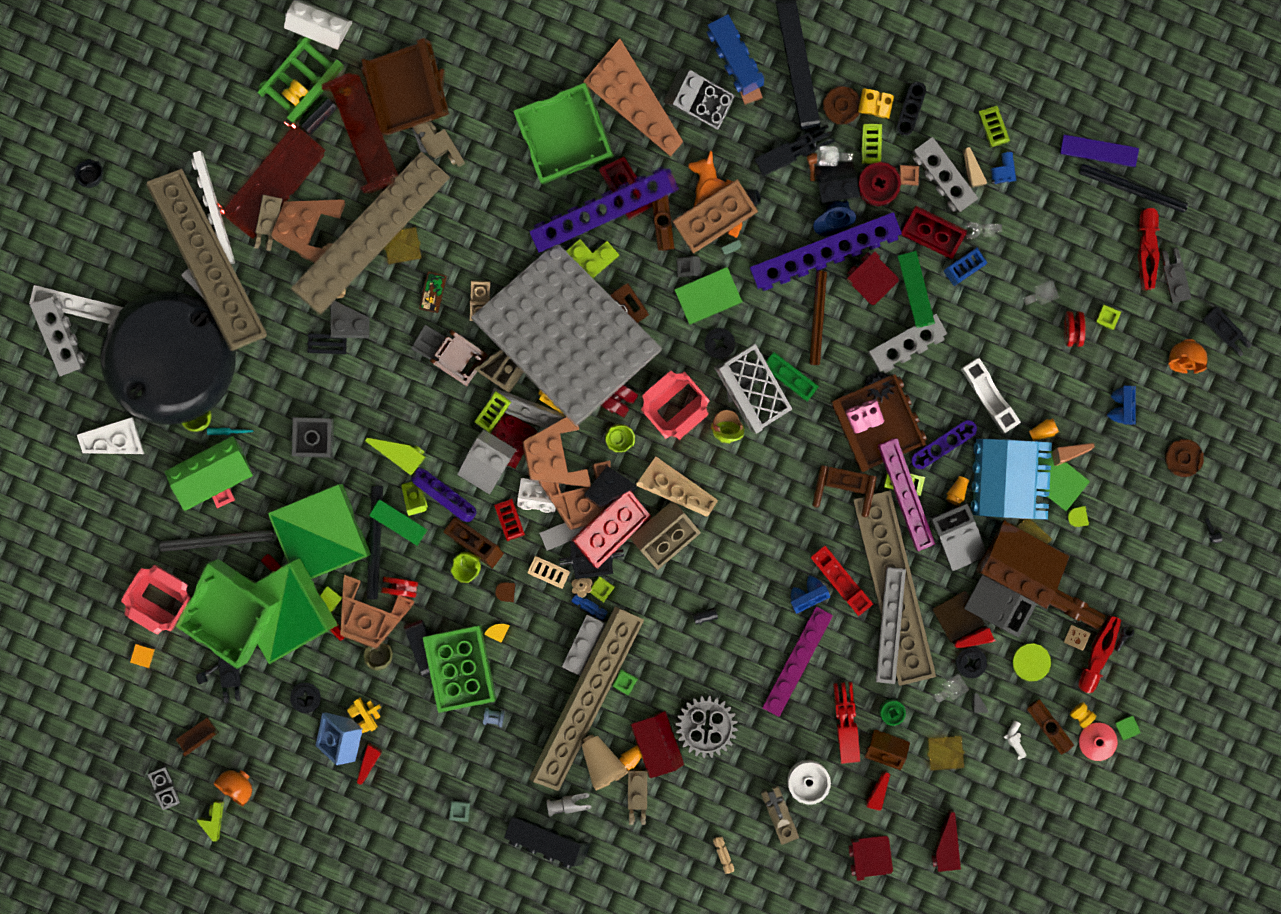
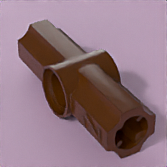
(663, 233)
(1078, 609)
(1057, 736)

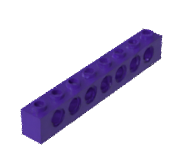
(665, 183)
(887, 222)

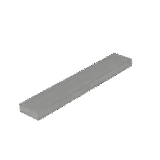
(890, 625)

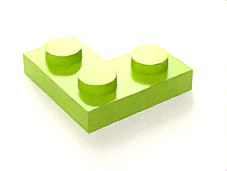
(593, 262)

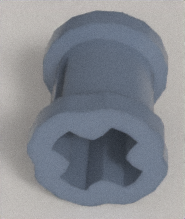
(490, 713)

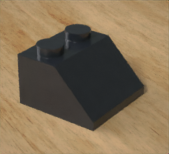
(837, 182)

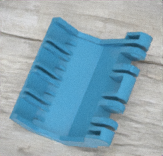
(1009, 478)

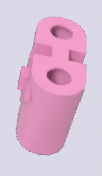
(864, 416)

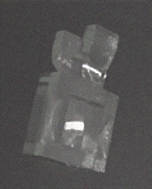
(829, 156)
(987, 230)
(1044, 293)
(953, 687)

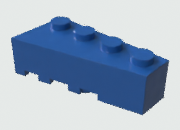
(735, 55)

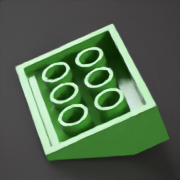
(459, 668)

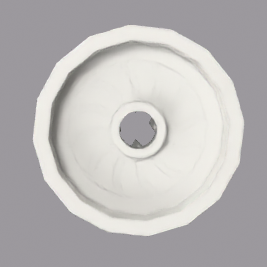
(800, 774)

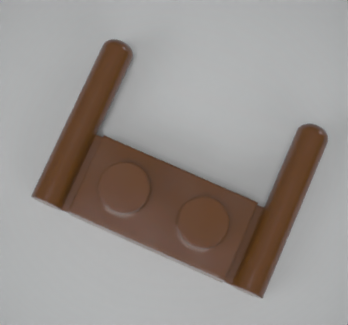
(846, 481)

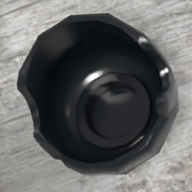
(89, 173)

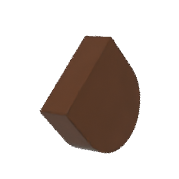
(505, 592)

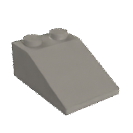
(486, 461)

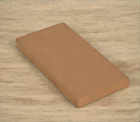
(715, 216)

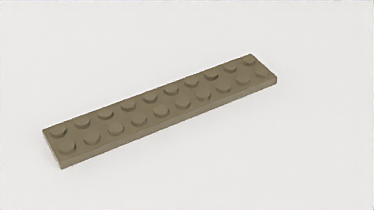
(370, 233)
(206, 259)
(886, 549)
(586, 699)

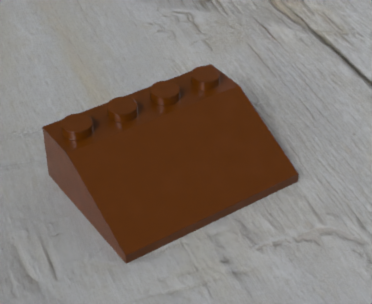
(1024, 564)

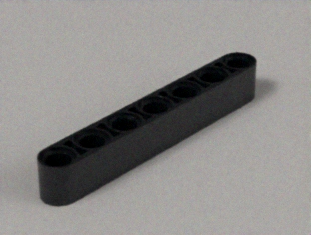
(798, 64)

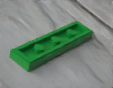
(916, 289)

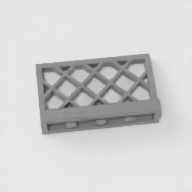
(737, 393)

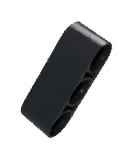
(907, 118)
(415, 632)

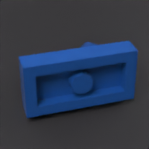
(1127, 413)
(816, 593)

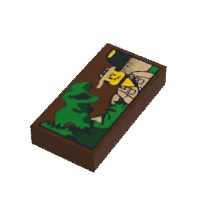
(433, 292)

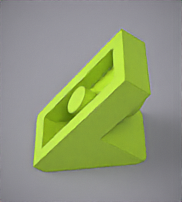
(414, 498)
(213, 826)

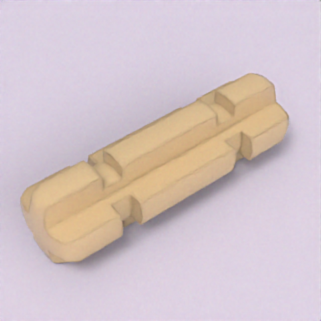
(723, 854)

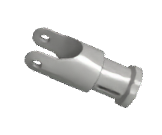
(567, 804)

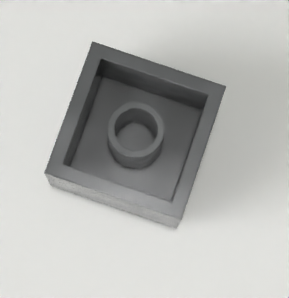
(312, 437)

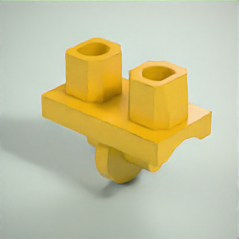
(360, 708)

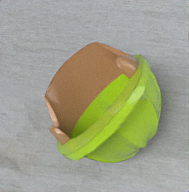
(727, 427)

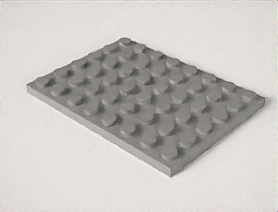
(566, 334)

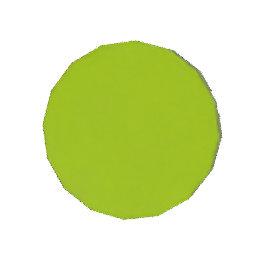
(1031, 662)

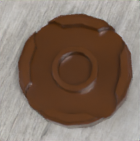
(841, 105)
(1184, 458)

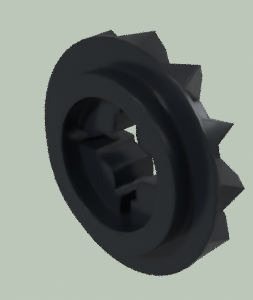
(710, 344)
(874, 378)
(980, 665)
(298, 691)

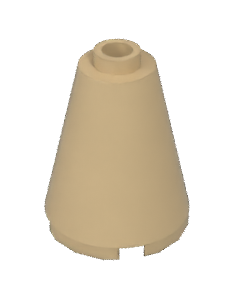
(601, 762)

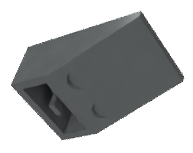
(698, 98)
(959, 536)
(1000, 606)

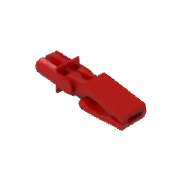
(1148, 245)
(1090, 677)
(847, 733)

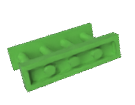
(332, 70)

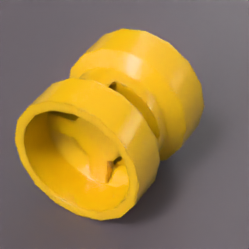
(294, 92)
(1083, 715)

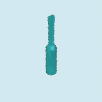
(225, 431)

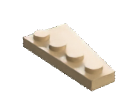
(672, 485)

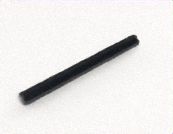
(1133, 188)
(374, 547)

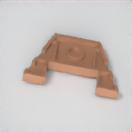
(298, 222)
(547, 459)
(572, 505)
(365, 622)

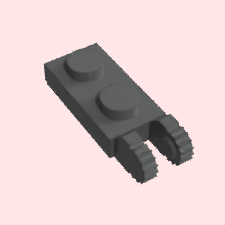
(1175, 277)

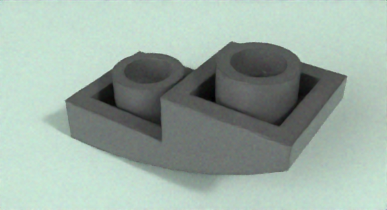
(164, 787)

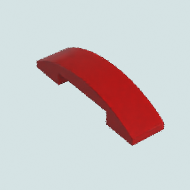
(841, 580)

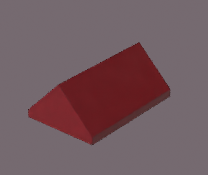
(617, 174)
(933, 232)
(657, 745)

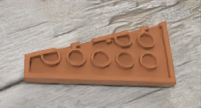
(627, 92)

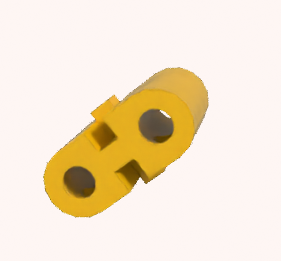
(876, 103)

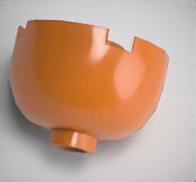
(1188, 356)
(235, 786)

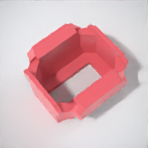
(661, 393)
(148, 613)

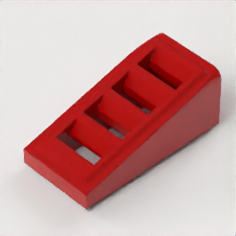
(518, 523)
(978, 637)
(370, 757)
(877, 796)

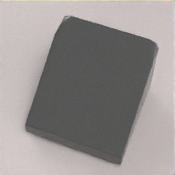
(688, 266)
(977, 704)

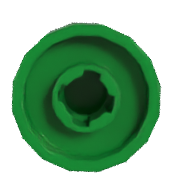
(892, 712)

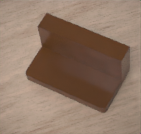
(197, 736)
(888, 750)

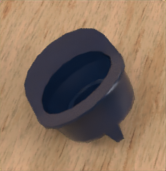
(834, 219)

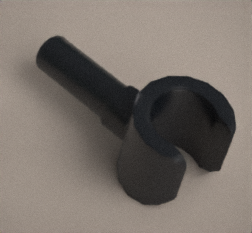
(1215, 537)
(1124, 637)
(202, 678)

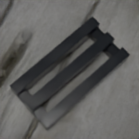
(327, 336)

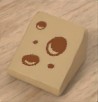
(1077, 637)

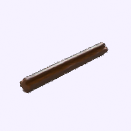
(818, 316)

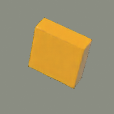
(142, 655)

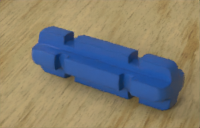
(589, 607)

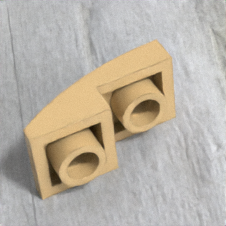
(479, 295)

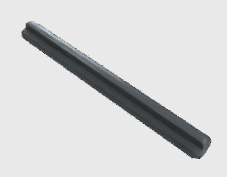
(218, 540)

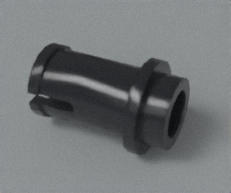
(705, 616)

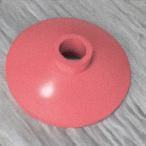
(1088, 740)

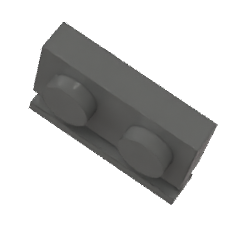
(428, 342)

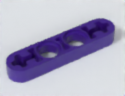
(945, 447)
(460, 508)

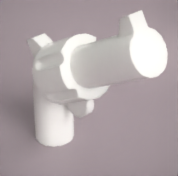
(1014, 739)

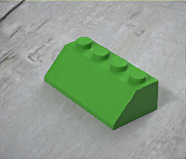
(208, 473)

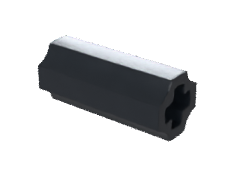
(318, 115)

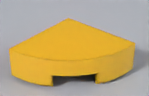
(497, 631)

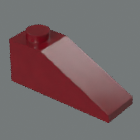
(947, 848)

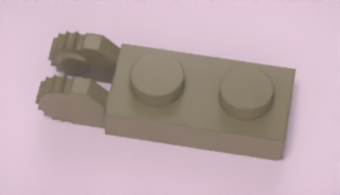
(267, 219)
(637, 794)

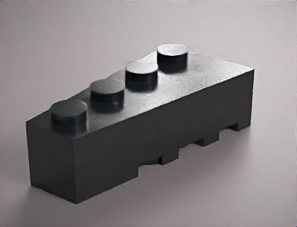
(546, 842)

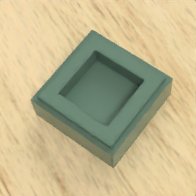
(731, 247)
(459, 811)

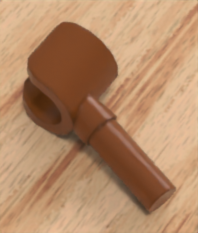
(812, 159)

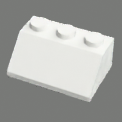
(316, 23)

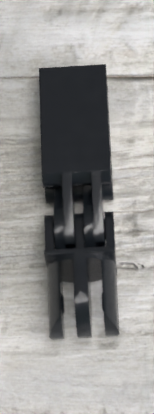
(784, 154)

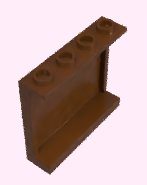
(405, 87)
(898, 423)

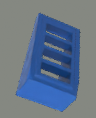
(951, 274)

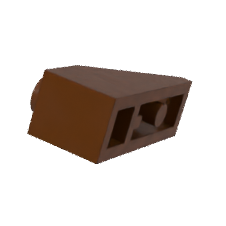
(474, 542)

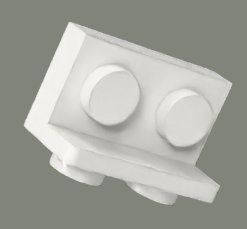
(534, 497)

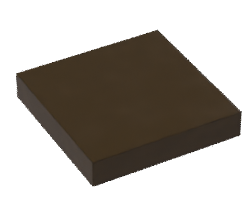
(955, 619)

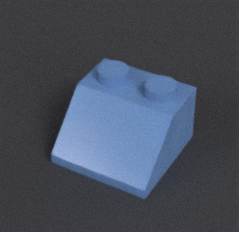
(338, 738)

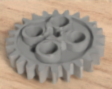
(689, 725)

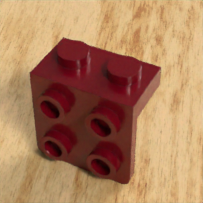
(872, 278)
(513, 432)
(870, 857)

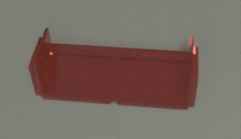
(363, 131)
(276, 177)

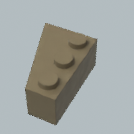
(501, 371)

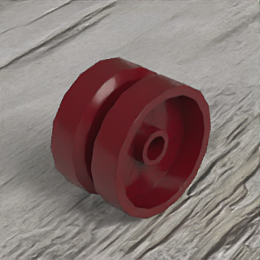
(881, 173)
(614, 403)

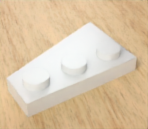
(112, 439)

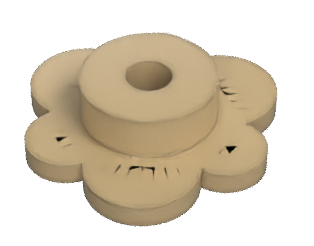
(584, 589)

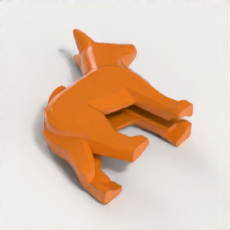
(709, 184)

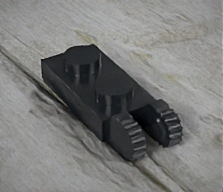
(1225, 330)
(229, 677)

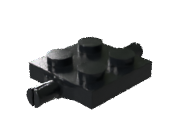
(583, 567)

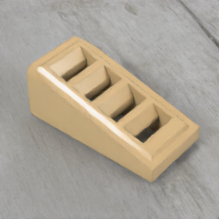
(973, 169)
(546, 578)

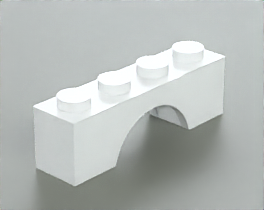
(989, 395)

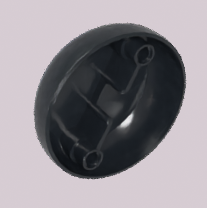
(167, 355)

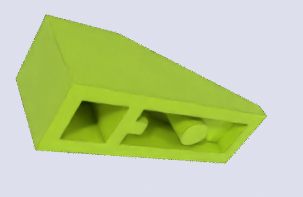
(403, 455)

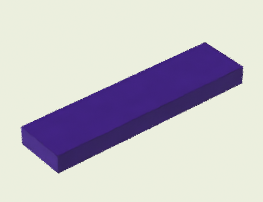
(1099, 151)

